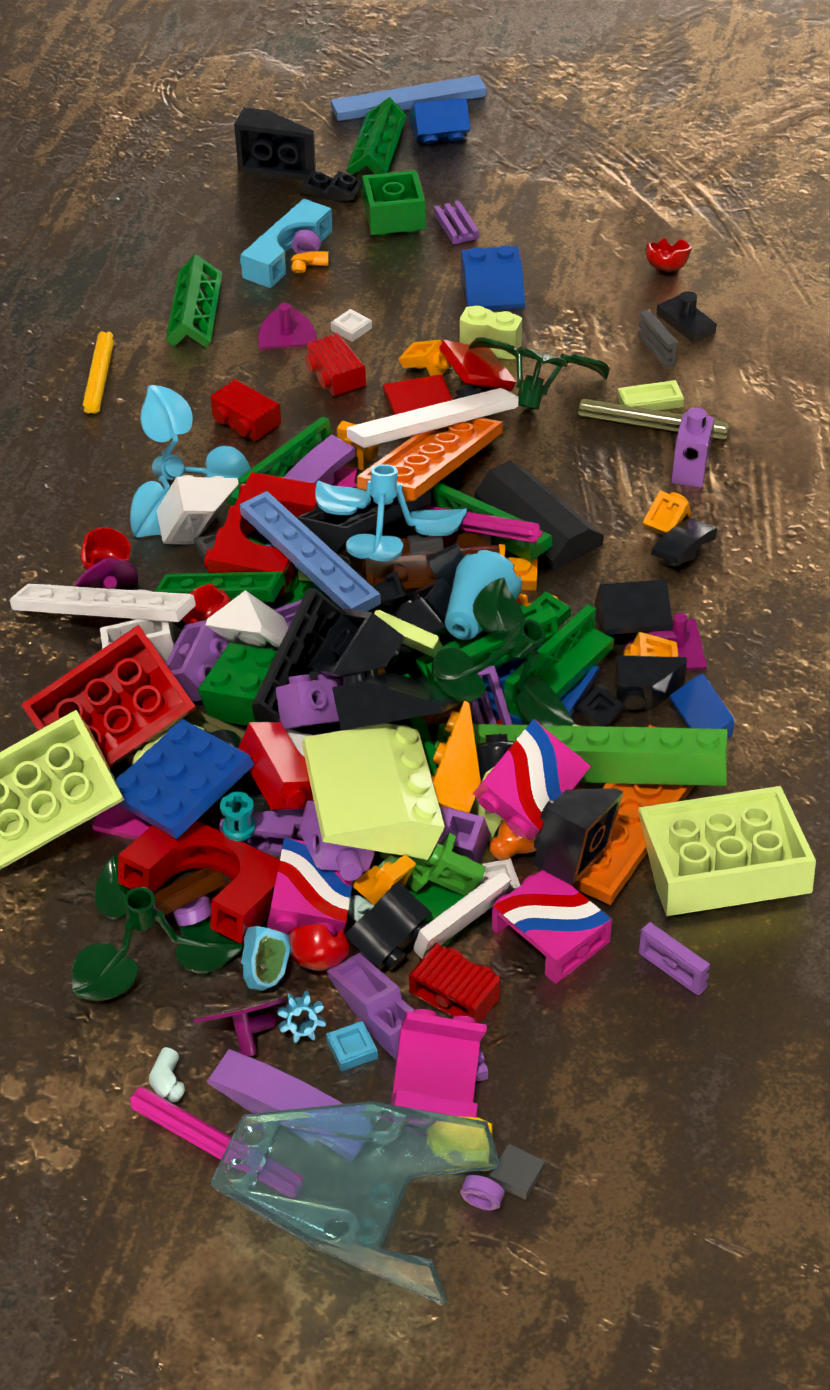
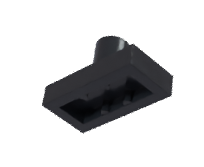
(686, 318)

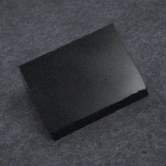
(634, 607)

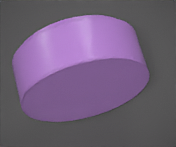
(305, 241)
(193, 912)
(482, 1192)

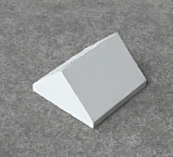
(249, 622)

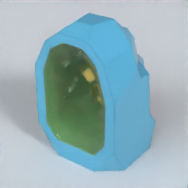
(264, 957)

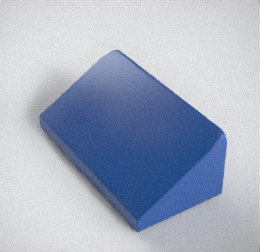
(702, 706)

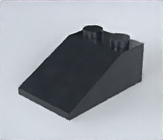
(273, 145)
(386, 697)

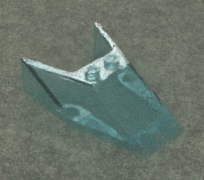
(342, 1172)

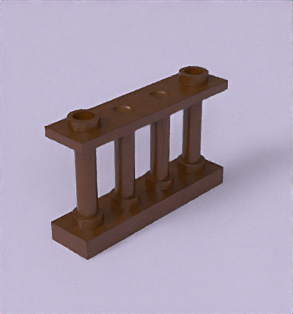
(413, 566)

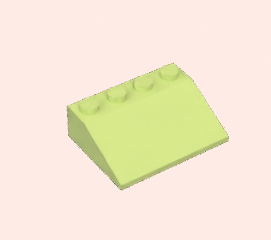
(51, 786)
(374, 789)
(726, 850)

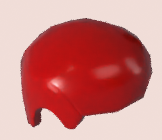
(667, 256)
(103, 544)
(207, 601)
(317, 949)

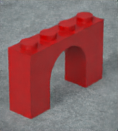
(238, 554)
(278, 765)
(240, 905)

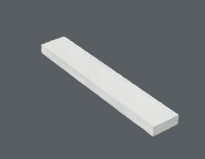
(432, 417)
(103, 602)

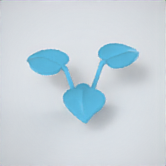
(162, 418)
(383, 489)

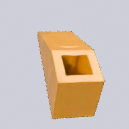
(457, 763)

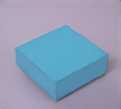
(352, 1046)

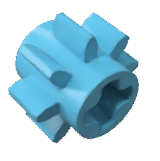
(307, 1024)

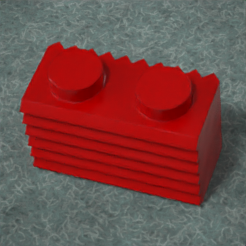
(335, 365)
(245, 410)
(454, 984)

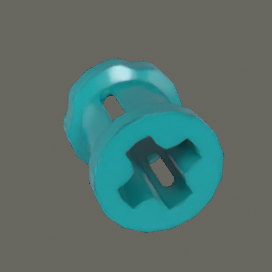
(229, 809)

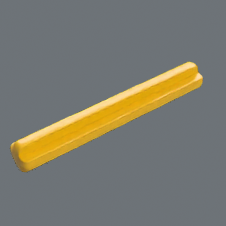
(98, 373)

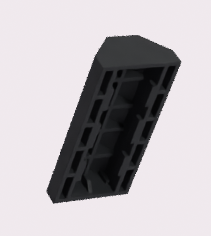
(527, 498)
(337, 529)
(303, 638)

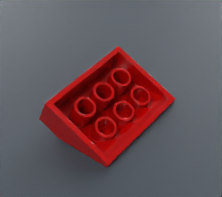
(120, 694)

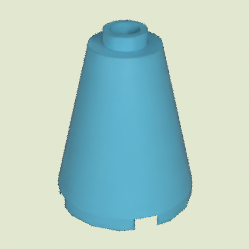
(470, 578)

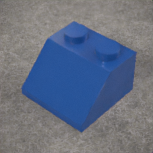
(440, 120)
(493, 277)

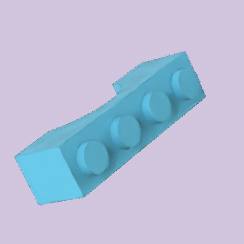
(265, 258)

